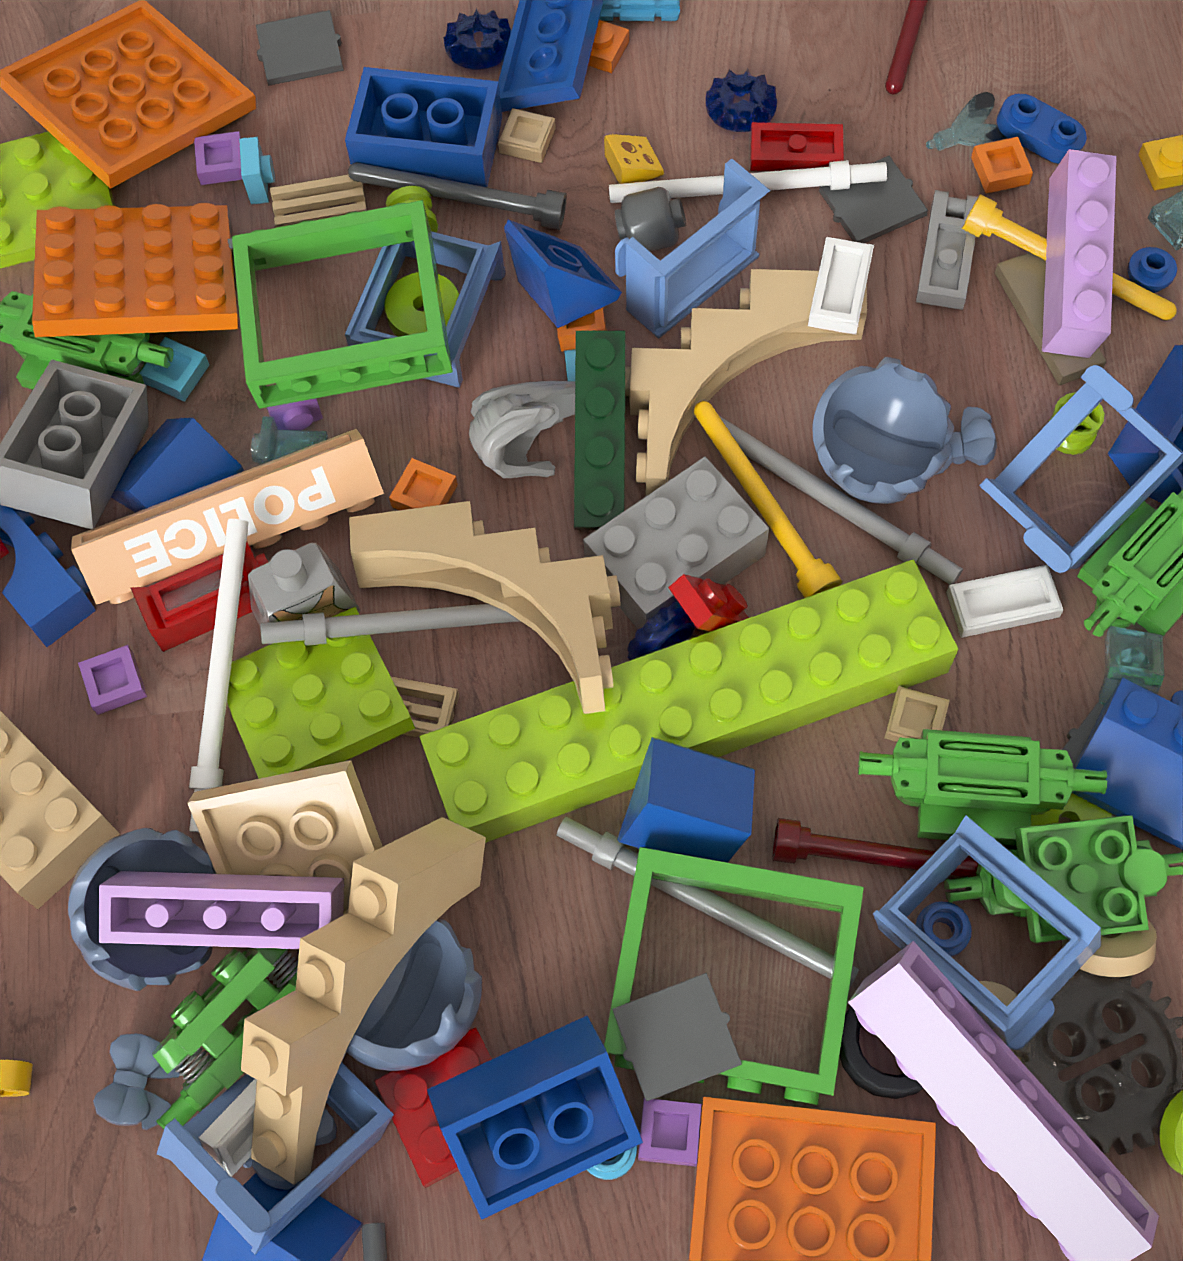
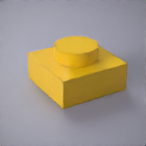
(1163, 162)

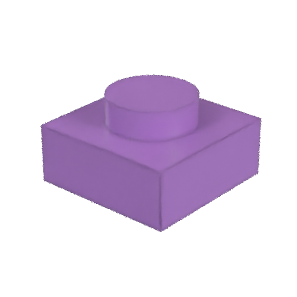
(218, 158)
(296, 414)
(112, 679)
(670, 1132)

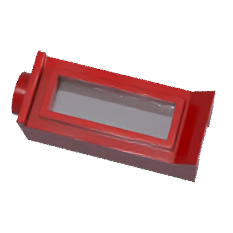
(187, 602)

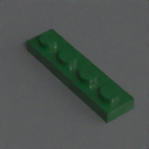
(599, 428)

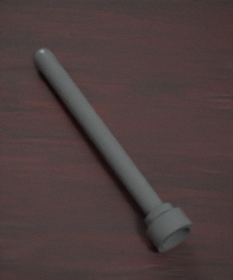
(545, 208)

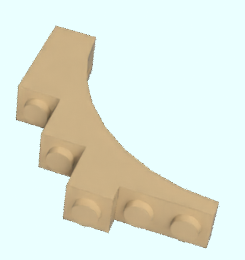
(713, 351)
(450, 552)
(340, 970)

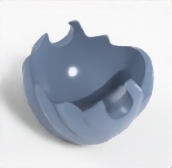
(882, 431)
(134, 964)
(421, 1005)

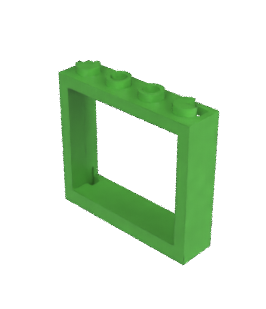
(351, 366)
(761, 884)

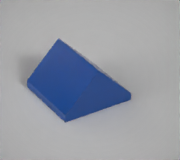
(558, 274)
(172, 463)
(689, 803)
(316, 1234)

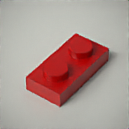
(795, 146)
(708, 602)

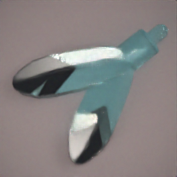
(969, 126)

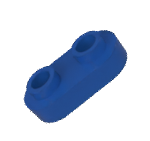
(1040, 127)

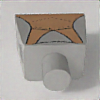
(298, 585)

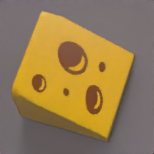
(631, 158)

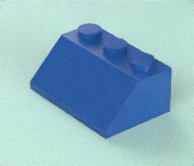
(1164, 409)
(1142, 751)
(534, 1116)

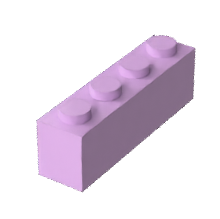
(1079, 254)
(216, 909)

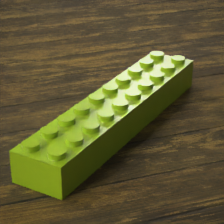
(700, 694)

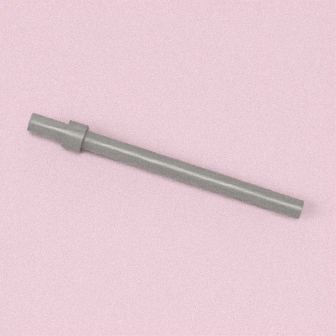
(907, 545)
(316, 628)
(611, 853)

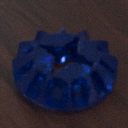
(463, 49)
(740, 115)
(663, 630)

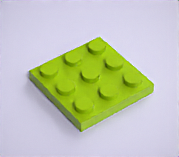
(38, 176)
(314, 703)

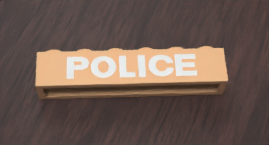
(193, 526)

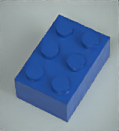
(426, 124)

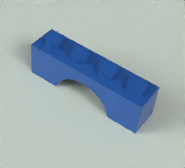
(40, 588)

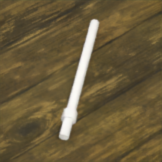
(837, 176)
(207, 772)

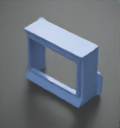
(475, 259)
(668, 289)
(1040, 535)
(1033, 1005)
(256, 1225)

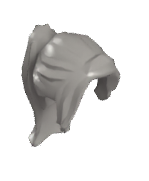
(511, 419)

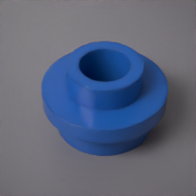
(1150, 278)
(954, 918)

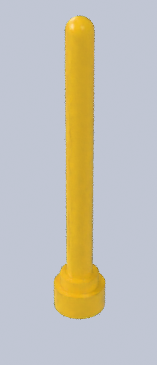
(988, 220)
(812, 573)

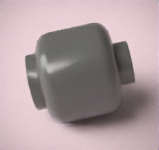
(651, 218)

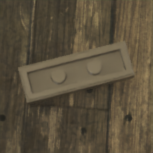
(1025, 286)

